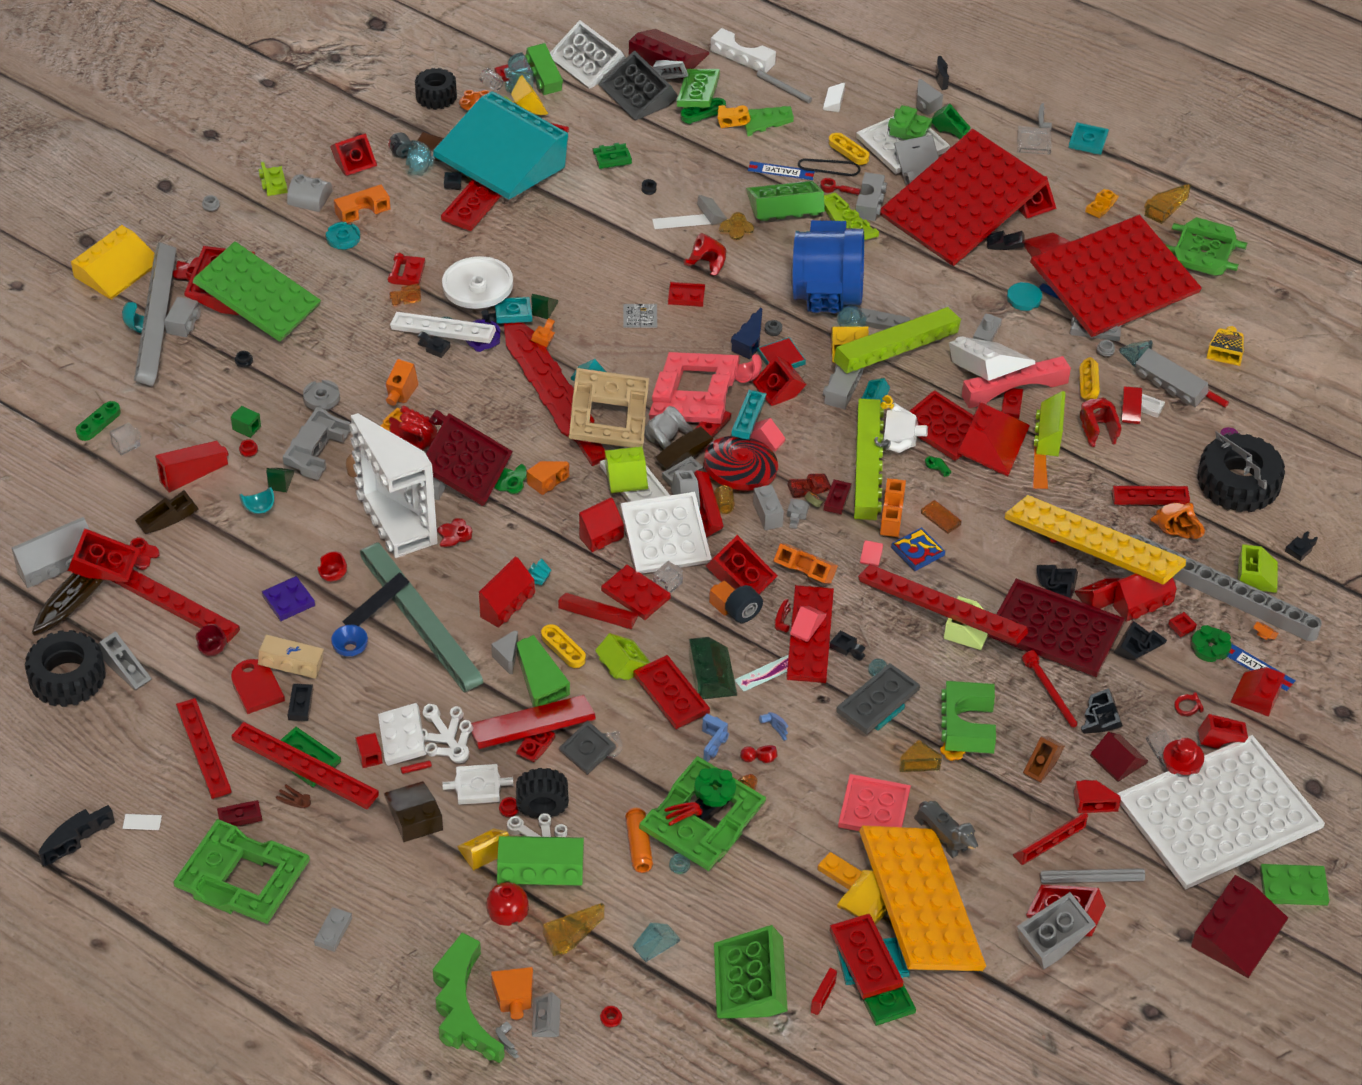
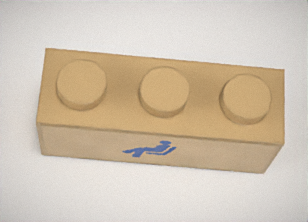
(290, 656)

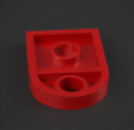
(256, 688)

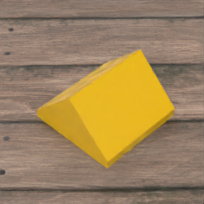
(482, 848)

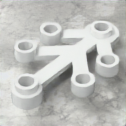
(447, 735)
(520, 828)

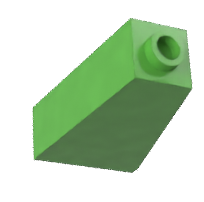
(541, 674)

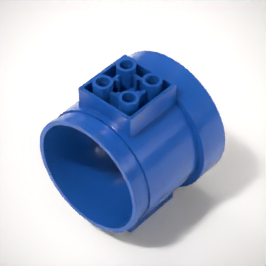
(828, 266)

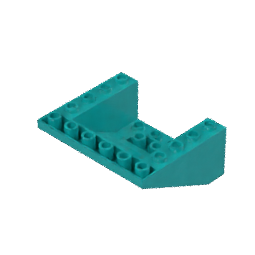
(504, 146)

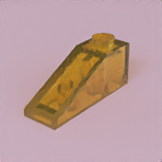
(1164, 204)
(570, 930)

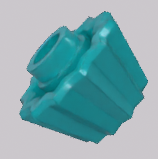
(540, 572)

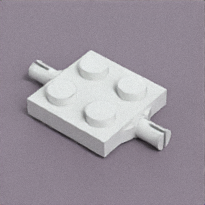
(477, 784)

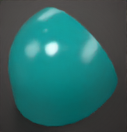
(132, 319)
(259, 502)

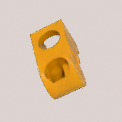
(733, 116)

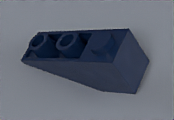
(748, 337)

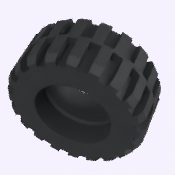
(70, 686)

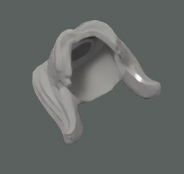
(665, 426)

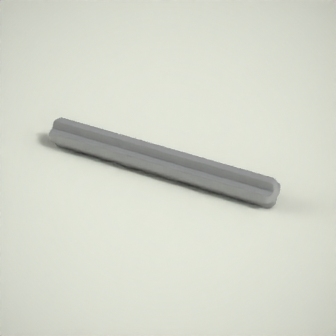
(1092, 875)

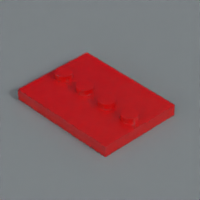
(945, 423)

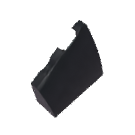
(1138, 642)
(1102, 713)

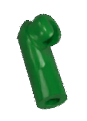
(937, 464)

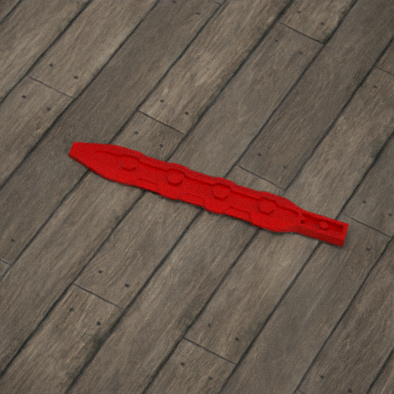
(548, 382)

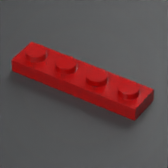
(1150, 495)

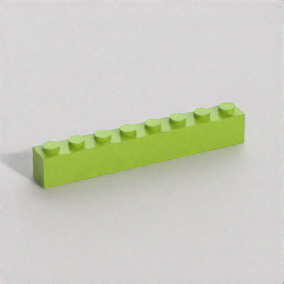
(896, 340)
(867, 460)

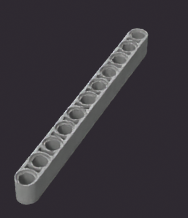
(155, 314)
(1244, 597)

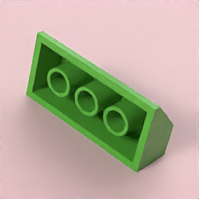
(540, 860)

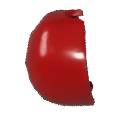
(332, 566)

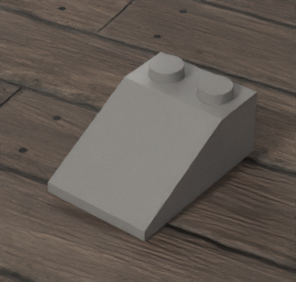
(1055, 930)

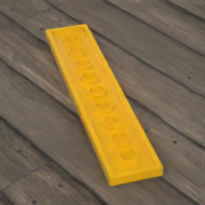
(1096, 539)

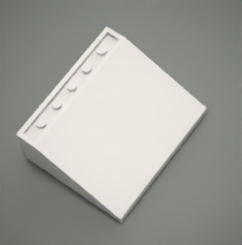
(394, 487)

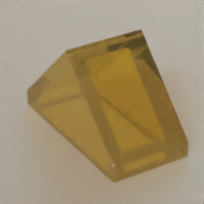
(920, 758)

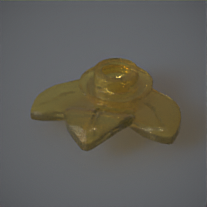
(736, 226)

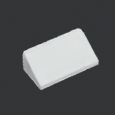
(834, 98)

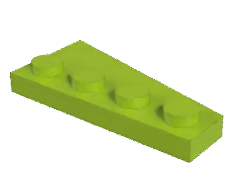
(839, 211)

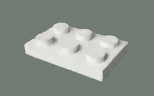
(402, 734)

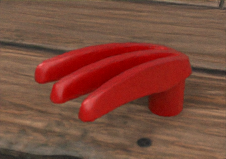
(781, 615)
(685, 810)

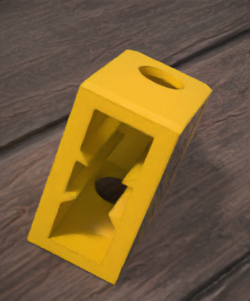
(1227, 346)

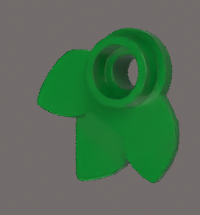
(512, 480)

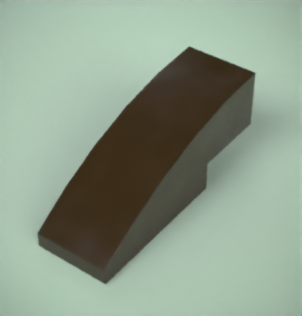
(684, 447)
(167, 513)

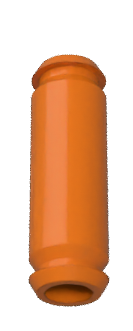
(638, 841)

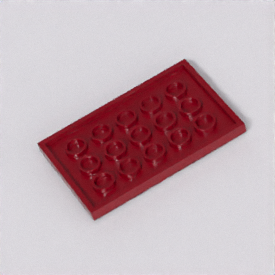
(1061, 627)

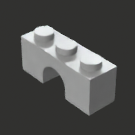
(871, 196)

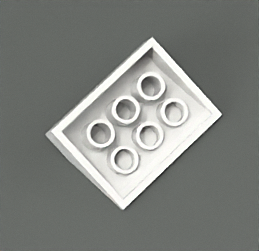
(586, 55)
(987, 357)

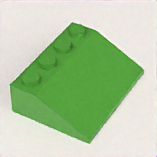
(786, 200)
(751, 975)

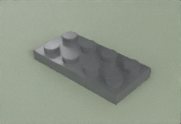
(878, 698)

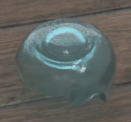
(851, 317)

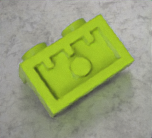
(272, 180)

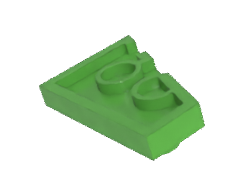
(768, 117)

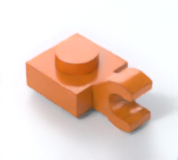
(544, 334)

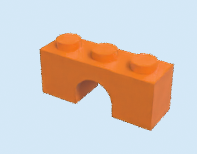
(372, 198)
(892, 507)
(805, 562)

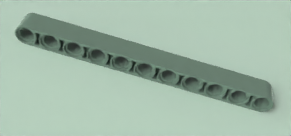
(423, 620)

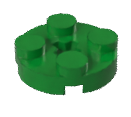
(1211, 635)
(717, 777)

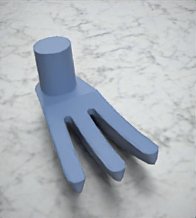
(776, 722)

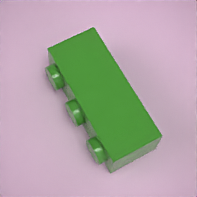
(544, 69)

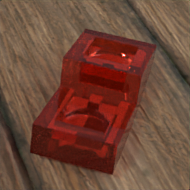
(814, 483)

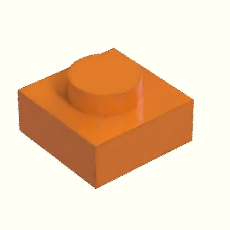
(1265, 631)

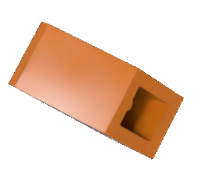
(547, 475)

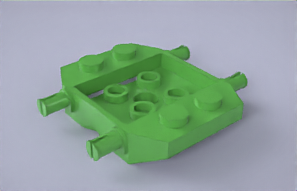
(1216, 258)

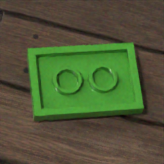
(1295, 884)

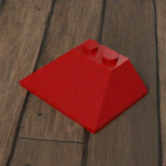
(993, 439)

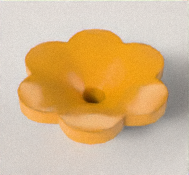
(951, 755)

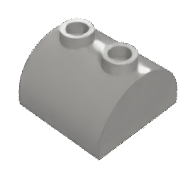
(308, 192)

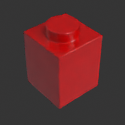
(368, 750)

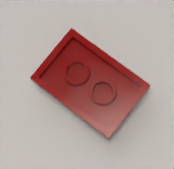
(636, 592)

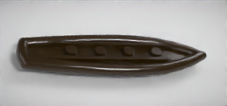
(64, 601)

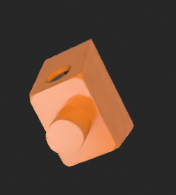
(401, 382)
(513, 990)

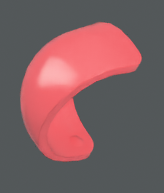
(749, 370)

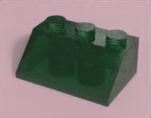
(711, 668)

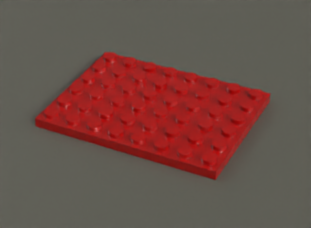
(963, 197)
(1115, 275)

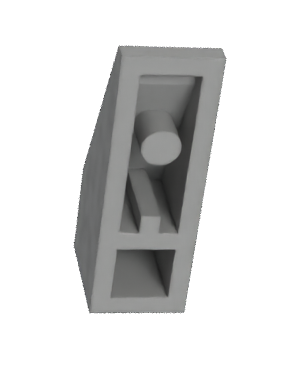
(123, 662)

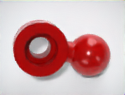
(765, 753)

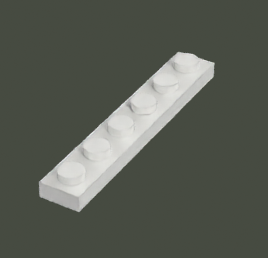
(443, 327)

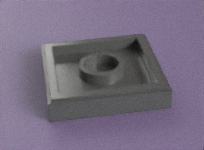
(587, 747)

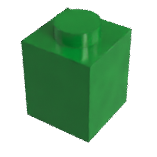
(245, 421)

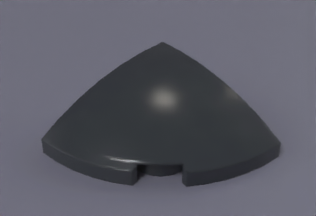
(1058, 580)

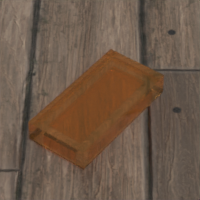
(941, 516)

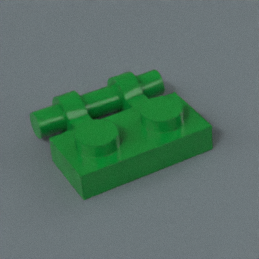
(612, 155)

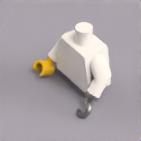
(900, 427)

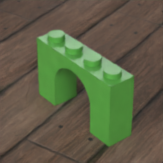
(960, 734)

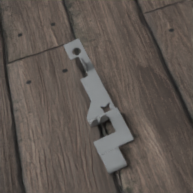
(1243, 453)

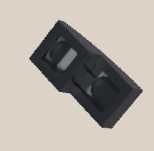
(941, 73)
(1001, 241)

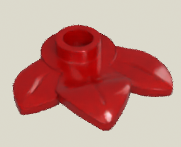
(184, 270)
(454, 532)
(145, 554)

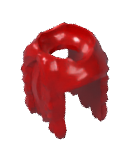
(1105, 415)
(414, 428)

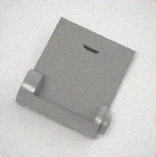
(914, 159)

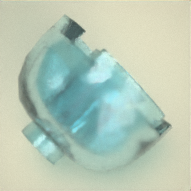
(418, 158)

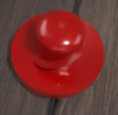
(1183, 757)

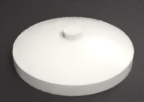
(477, 282)

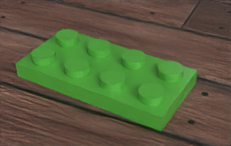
(698, 88)

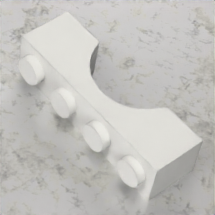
(755, 58)

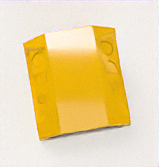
(864, 898)

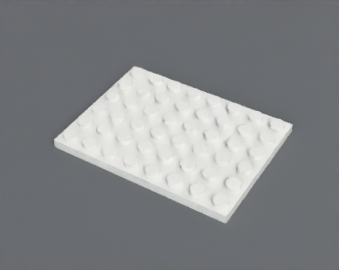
(1222, 814)

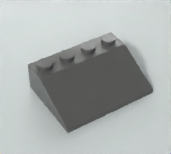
(638, 87)

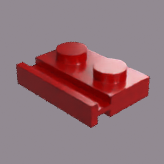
(686, 294)

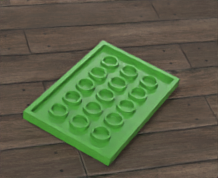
(257, 291)

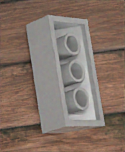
(48, 553)

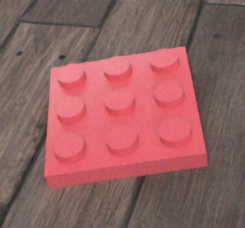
(873, 803)

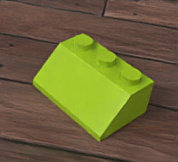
(1050, 425)

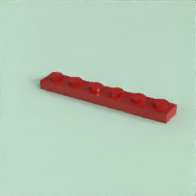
(203, 748)

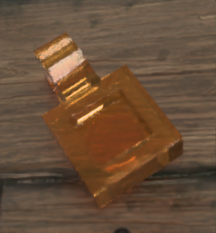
(408, 295)

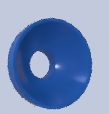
(349, 635)

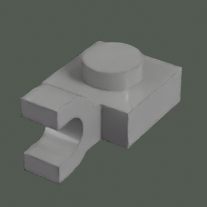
(797, 510)

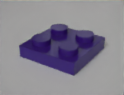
(288, 598)

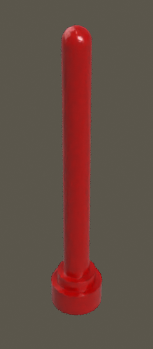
(1032, 661)

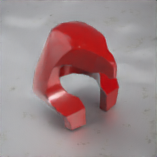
(710, 250)

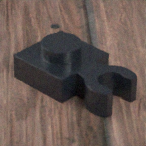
(1300, 548)

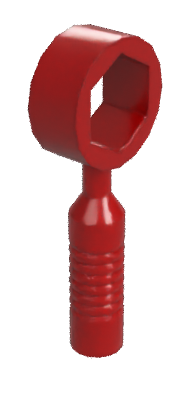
(856, 191)

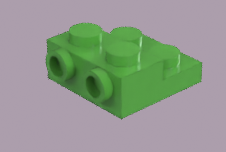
(908, 124)

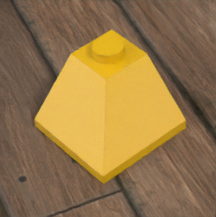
(527, 98)

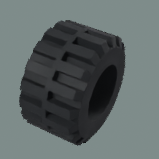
(435, 88)
(542, 792)

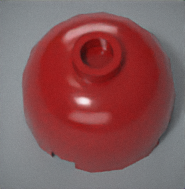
(507, 903)

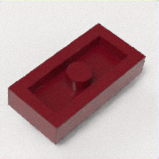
(837, 496)
(241, 813)

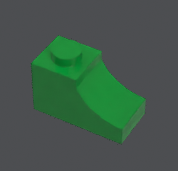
(949, 120)

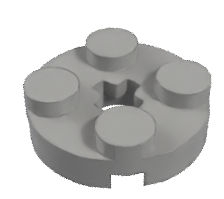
(326, 402)

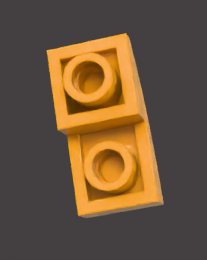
(1103, 202)

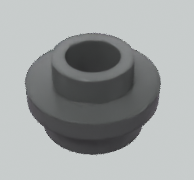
(773, 327)

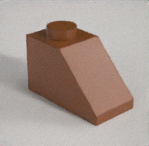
(1043, 758)

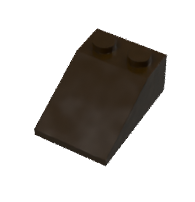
(414, 811)

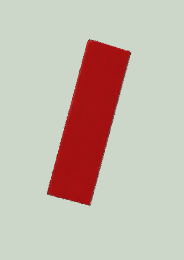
(708, 507)
(597, 610)
(1051, 839)

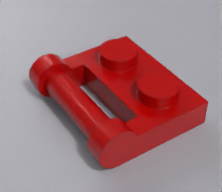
(412, 272)

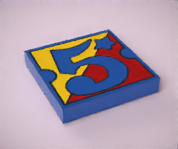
(918, 549)

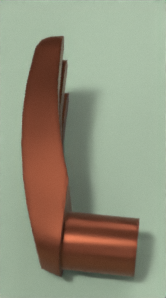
(297, 800)

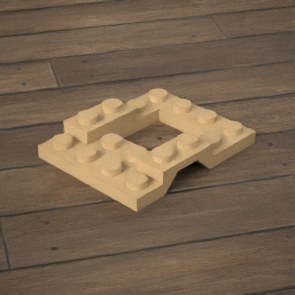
(609, 389)

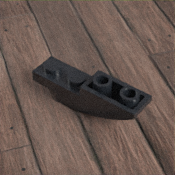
(68, 835)

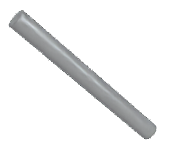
(783, 86)

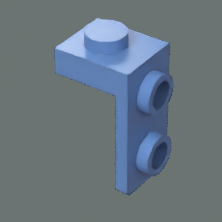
(719, 731)

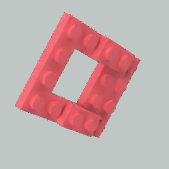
(695, 405)

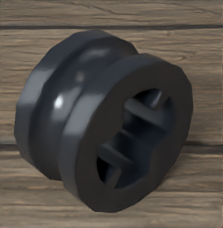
(649, 187)

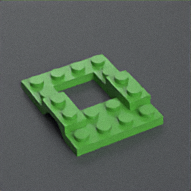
(694, 836)
(217, 857)

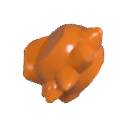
(1179, 520)

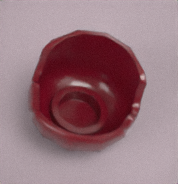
(211, 640)

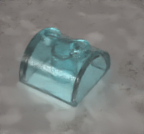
(516, 67)

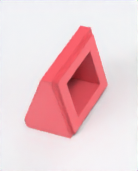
(871, 553)

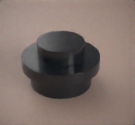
(243, 359)

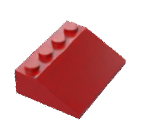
(194, 292)

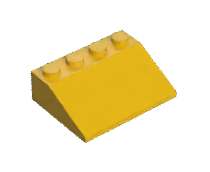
(114, 262)

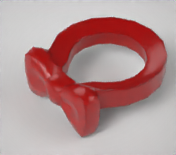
(1194, 697)

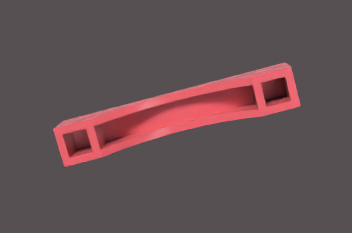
(1048, 372)

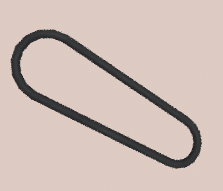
(832, 161)

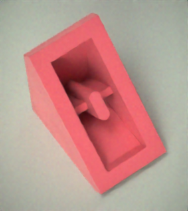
(768, 433)
(807, 622)

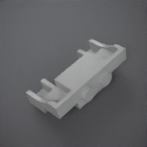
(311, 440)

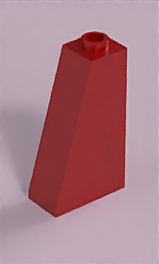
(189, 464)

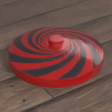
(740, 463)

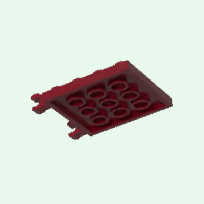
(466, 457)

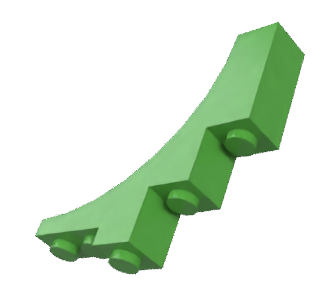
(460, 1024)

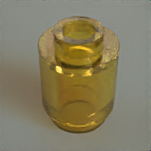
(724, 499)

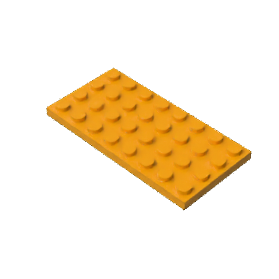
(922, 899)

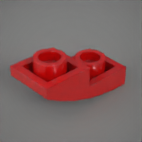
(1131, 405)
(535, 745)

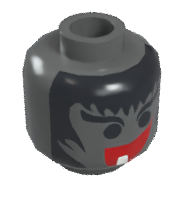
(399, 144)

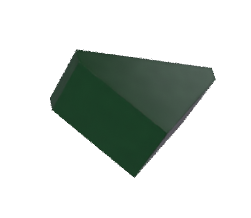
(542, 306)
(279, 478)

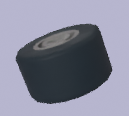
(744, 604)

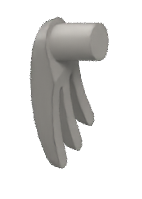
(1042, 124)
(509, 1047)

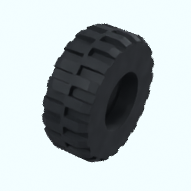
(1235, 490)

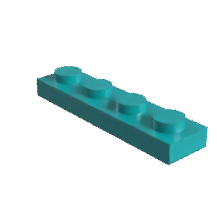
(748, 414)

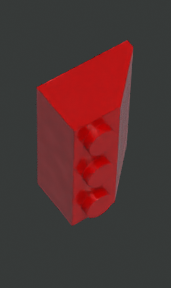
(506, 593)
(1141, 595)

